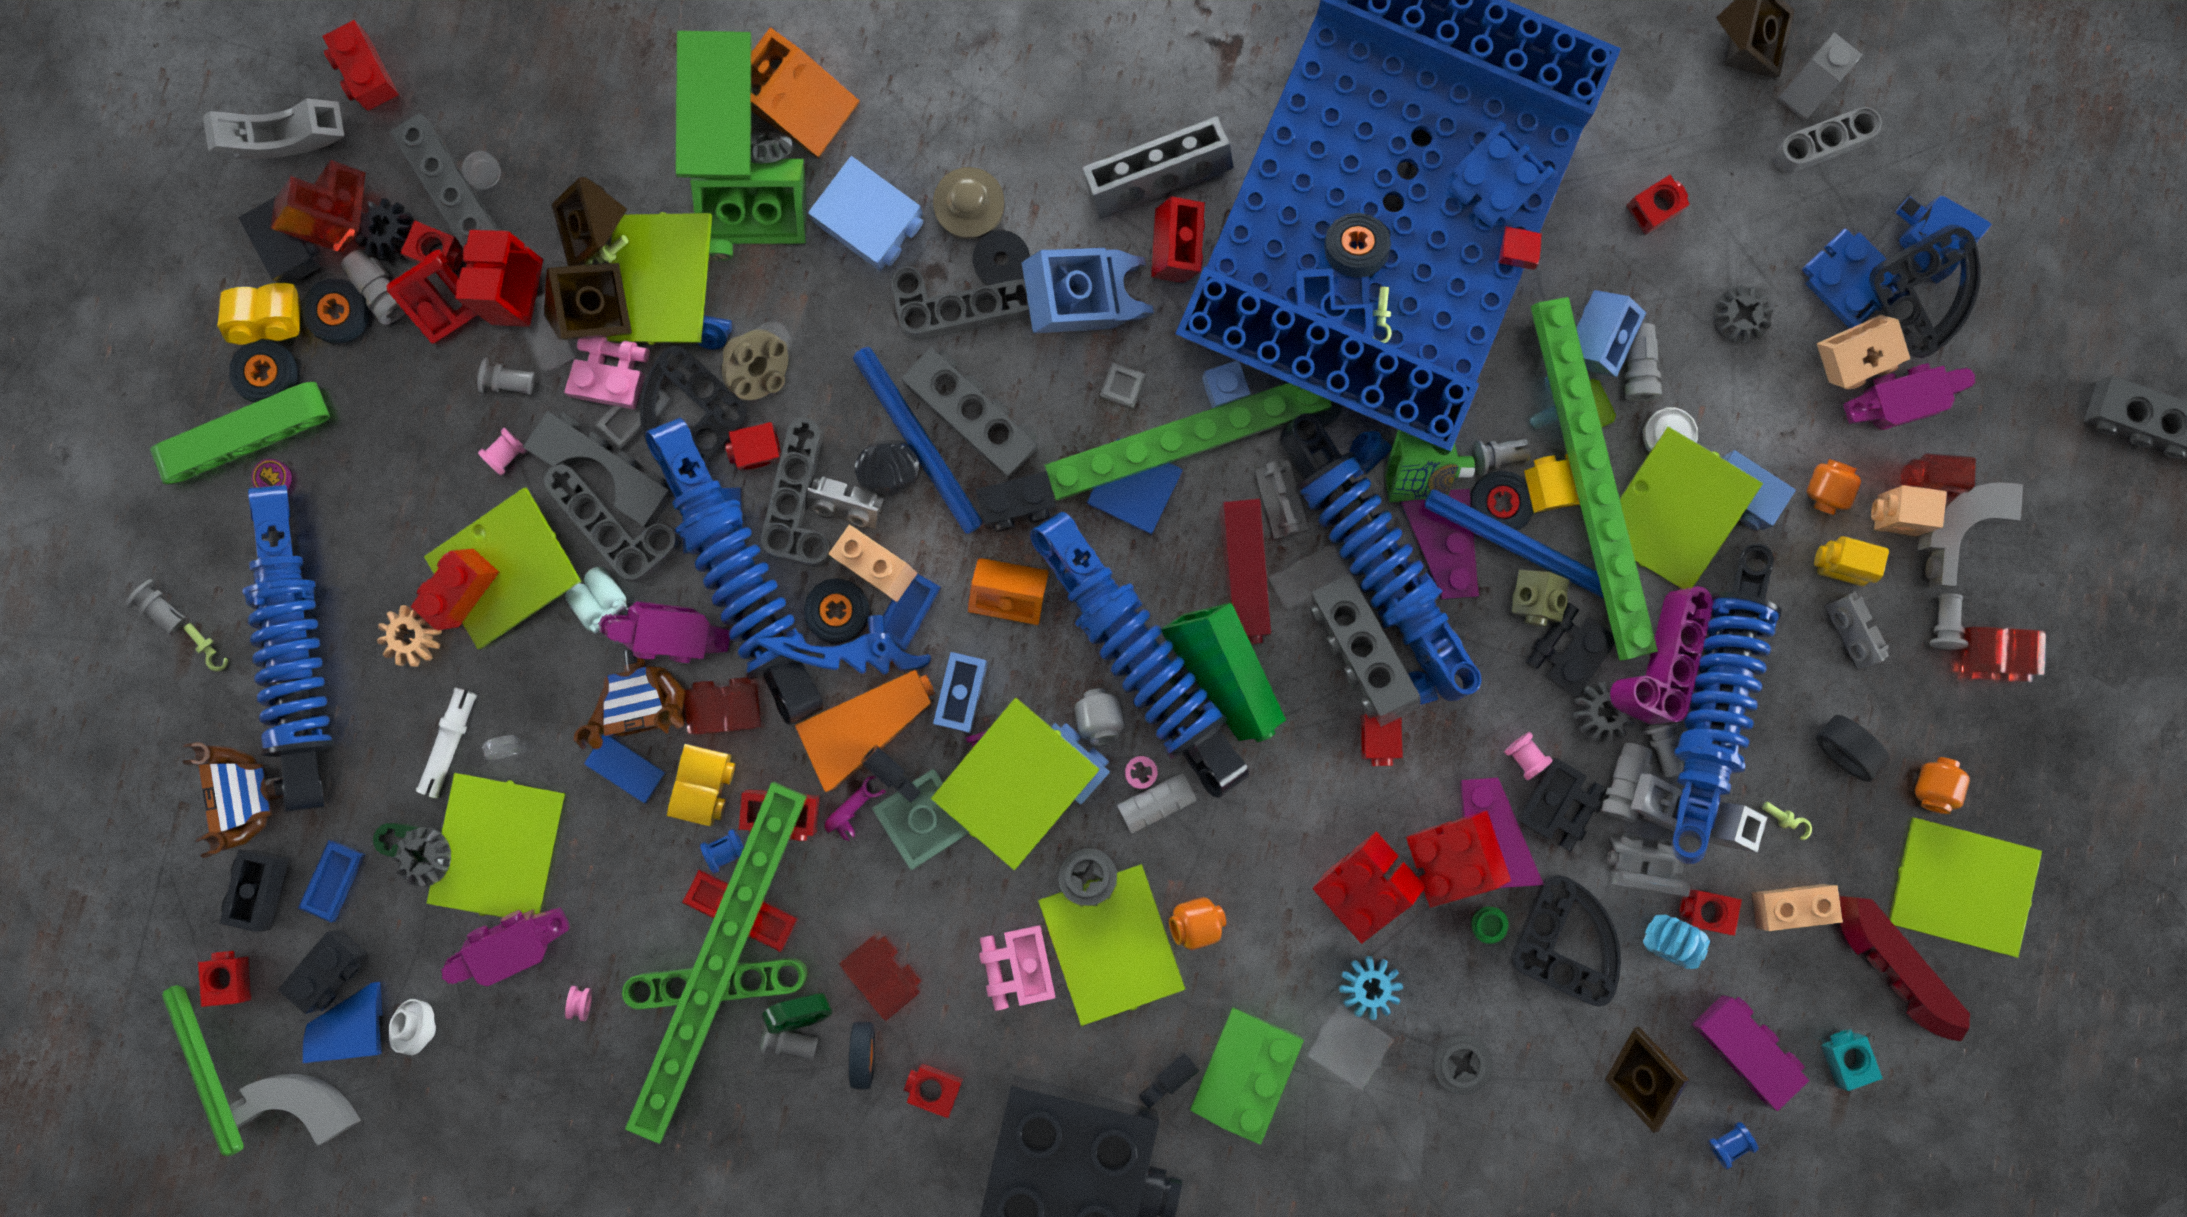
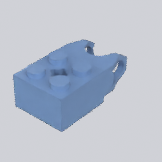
(1081, 289)

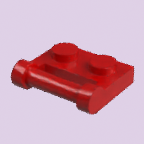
(424, 302)

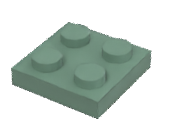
(919, 827)

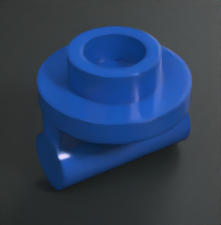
(715, 332)
(1370, 449)
(1424, 686)

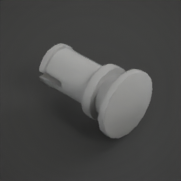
(503, 378)
(1498, 454)
(152, 604)
(1949, 623)
(1665, 743)
(789, 1043)

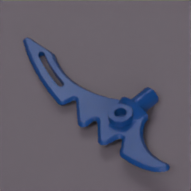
(873, 648)

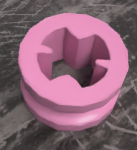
(1146, 762)
(578, 1003)

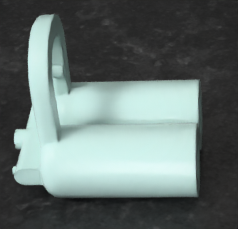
(596, 598)

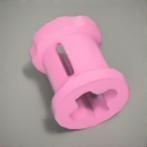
(502, 451)
(1528, 755)

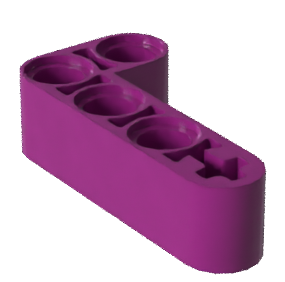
(1672, 670)

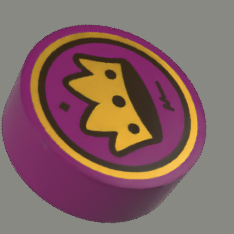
(271, 473)

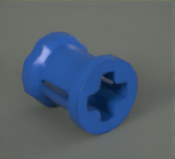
(722, 850)
(1733, 1145)

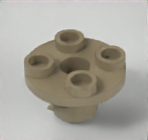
(968, 203)
(754, 364)

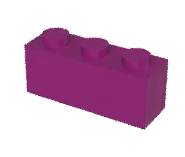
(1751, 1051)

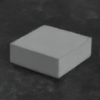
(1122, 385)

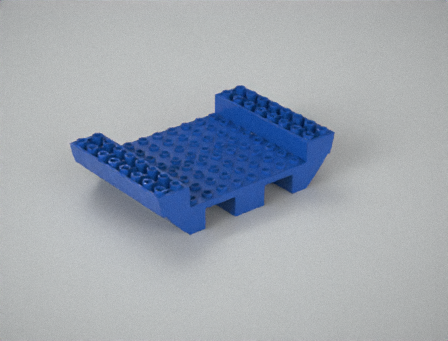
(1334, 151)

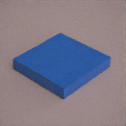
(1137, 498)

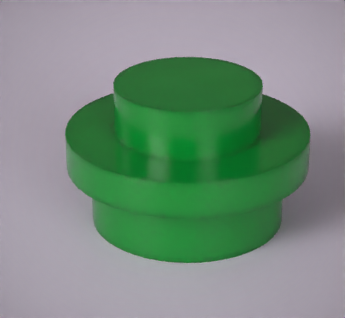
(1489, 924)

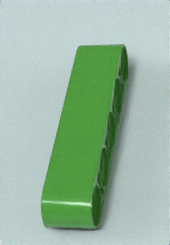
(239, 433)
(771, 983)

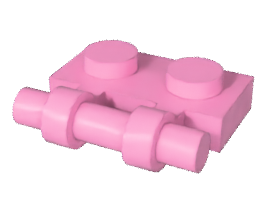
(607, 383)
(1028, 965)

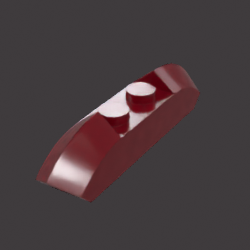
(1890, 952)

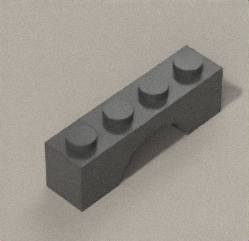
(636, 494)

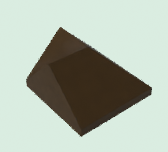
(1757, 34)
(585, 219)
(586, 301)
(1646, 1079)

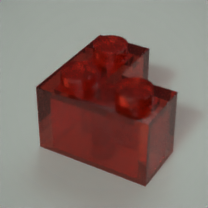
(322, 211)

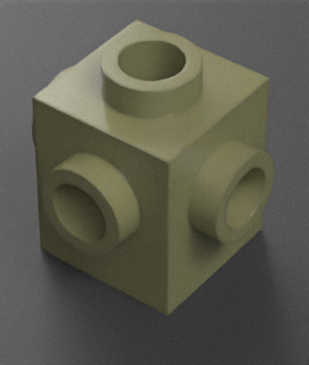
(1540, 597)

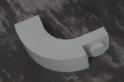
(275, 135)
(1985, 503)
(1734, 825)
(312, 1100)

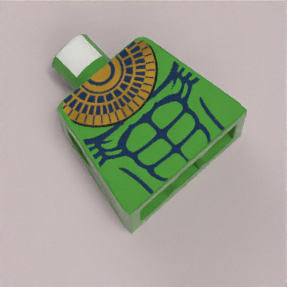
(1421, 466)

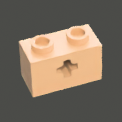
(1864, 352)
(1909, 510)
(873, 563)
(1797, 907)

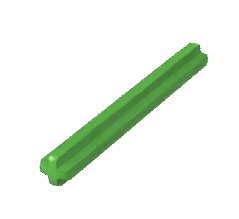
(202, 1071)

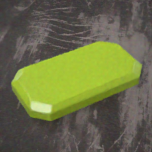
(1604, 408)

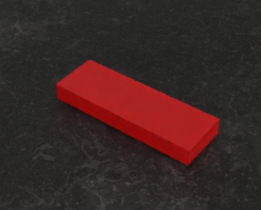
(771, 924)

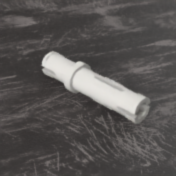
(447, 740)

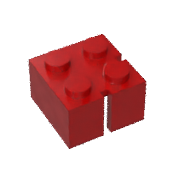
(499, 278)
(1460, 860)
(1361, 893)

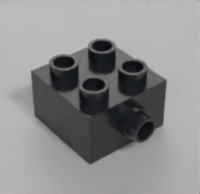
(1076, 1157)

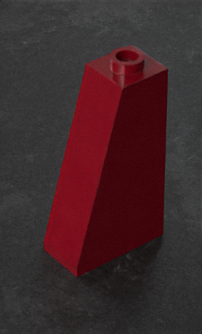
(1246, 566)

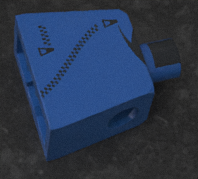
(1930, 219)

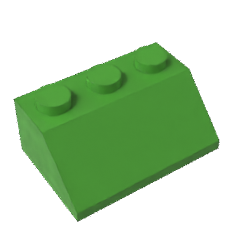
(758, 208)
(1246, 1075)

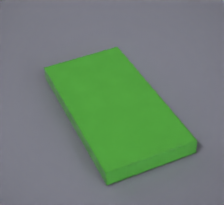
(713, 104)

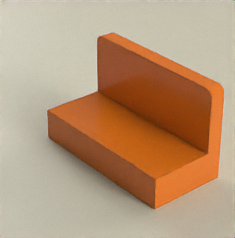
(1007, 591)

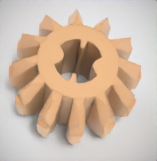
(404, 650)

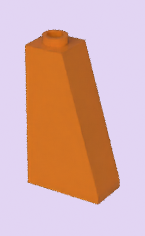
(846, 732)

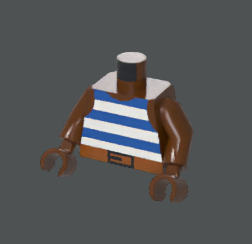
(634, 703)
(233, 795)

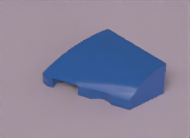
(1335, 297)
(347, 1029)

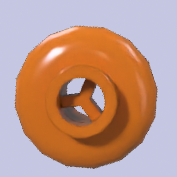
(1833, 486)
(1942, 786)
(1197, 923)

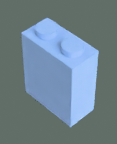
(866, 214)

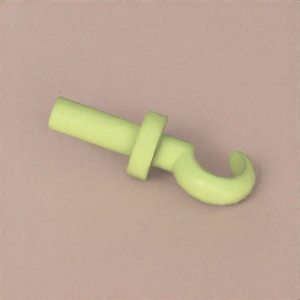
(607, 253)
(1382, 313)
(204, 646)
(1787, 819)

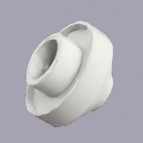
(1672, 417)
(411, 1027)

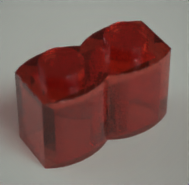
(1941, 472)
(2004, 652)
(723, 708)
(880, 976)

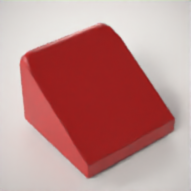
(1520, 248)

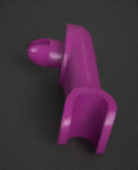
(840, 818)

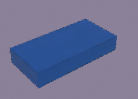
(906, 615)
(626, 768)
(331, 881)

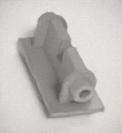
(828, 499)
(1281, 499)
(1863, 643)
(1634, 849)

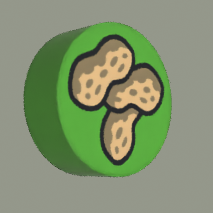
(720, 250)

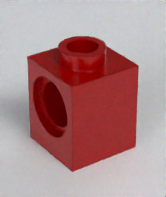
(1646, 212)
(423, 237)
(754, 447)
(1381, 743)
(1726, 911)
(212, 991)
(949, 1084)

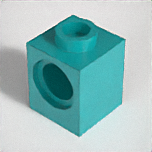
(1865, 1068)

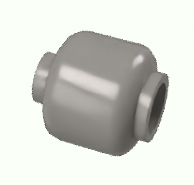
(1099, 717)

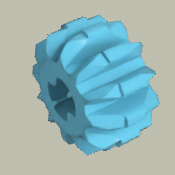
(1676, 941)
(1359, 993)

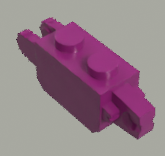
(1908, 398)
(665, 631)
(506, 948)

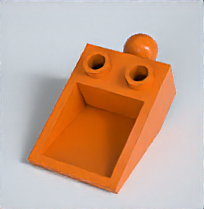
(798, 95)

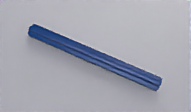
(917, 440)
(1513, 541)

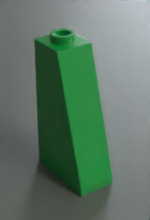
(1227, 669)

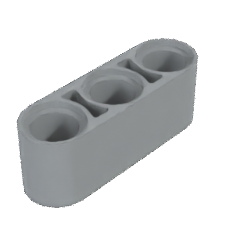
(1839, 129)

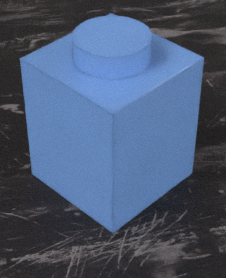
(1225, 384)

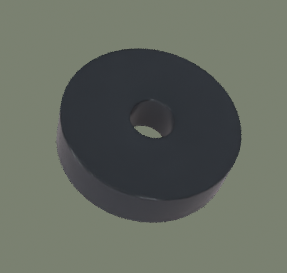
(995, 244)

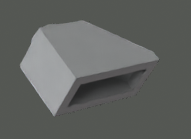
(1819, 76)

